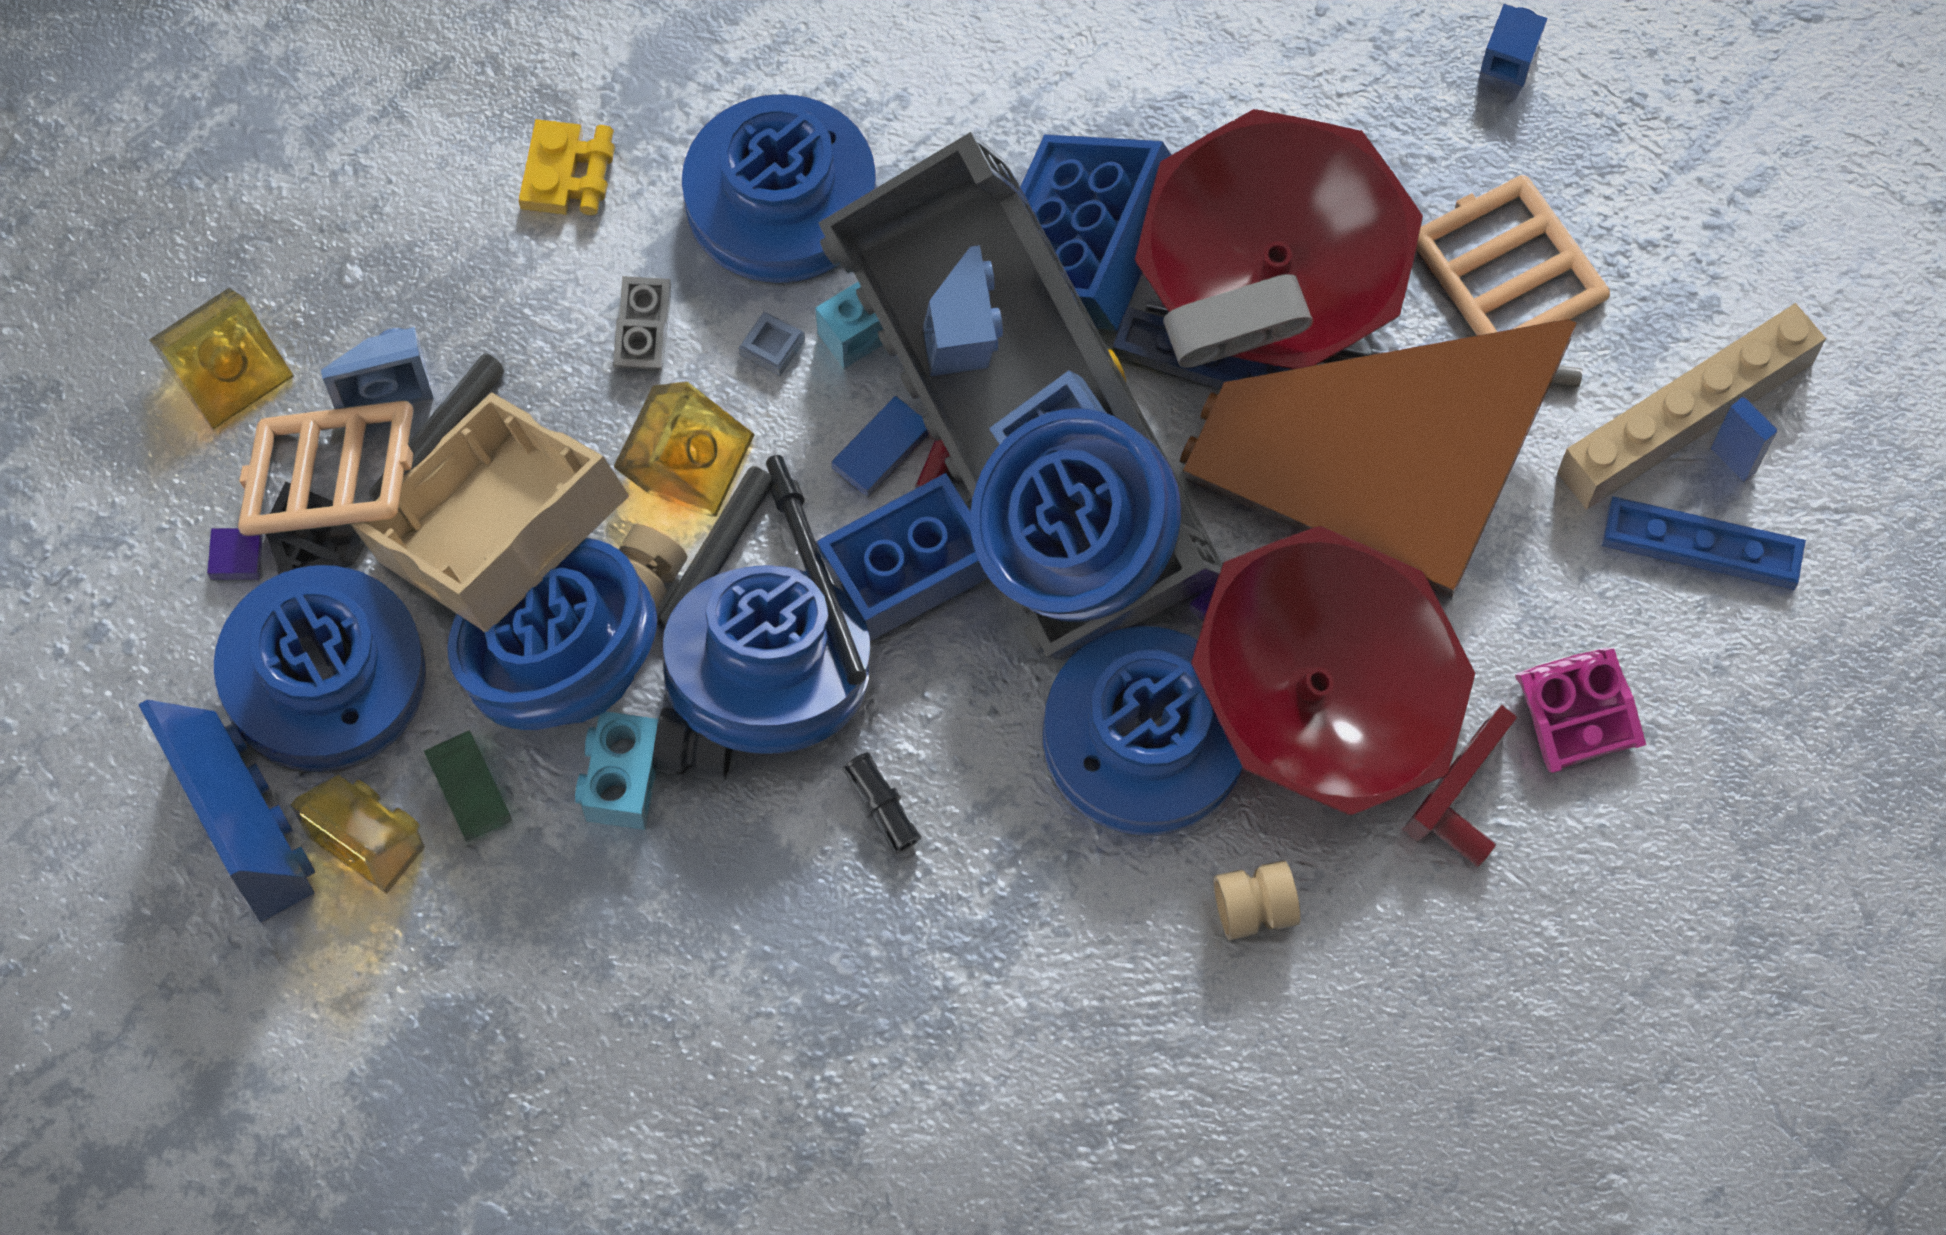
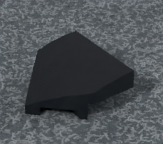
(315, 546)

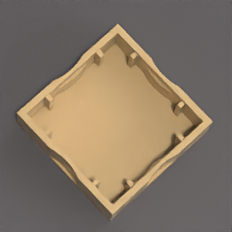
(493, 511)

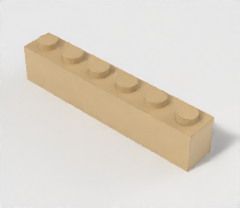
(1690, 406)

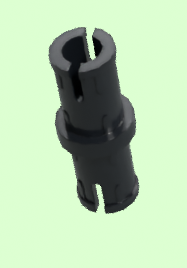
(881, 803)

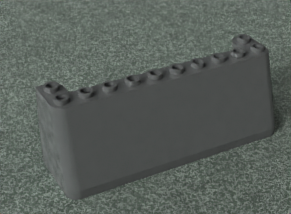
(903, 248)

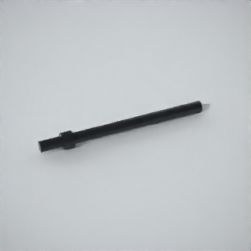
(789, 501)

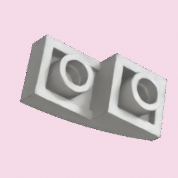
(642, 323)

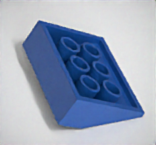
(1093, 210)
(232, 806)

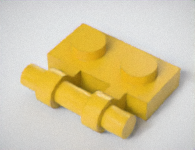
(552, 167)

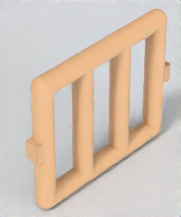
(1544, 221)
(343, 511)

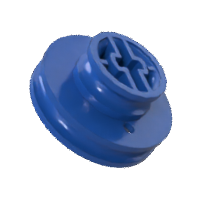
(767, 178)
(1032, 522)
(563, 646)
(757, 662)
(308, 719)
(1147, 776)

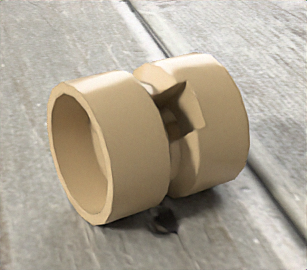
(654, 557)
(1249, 901)

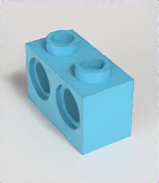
(847, 327)
(629, 770)

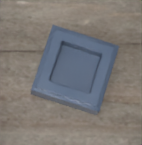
(771, 343)

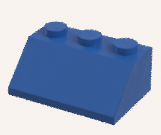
(904, 556)

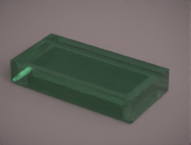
(467, 785)

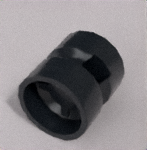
(681, 747)

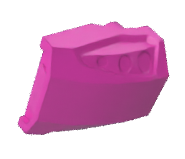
(1581, 708)

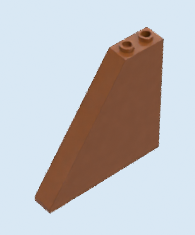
(1384, 444)

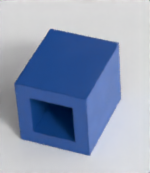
(1513, 44)

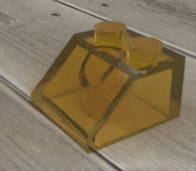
(221, 357)
(684, 448)
(360, 830)

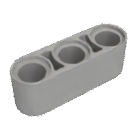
(1237, 321)

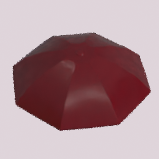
(1278, 201)
(1333, 670)

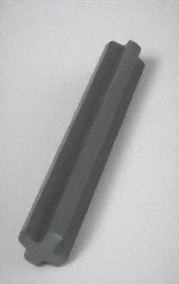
(452, 410)
(722, 536)

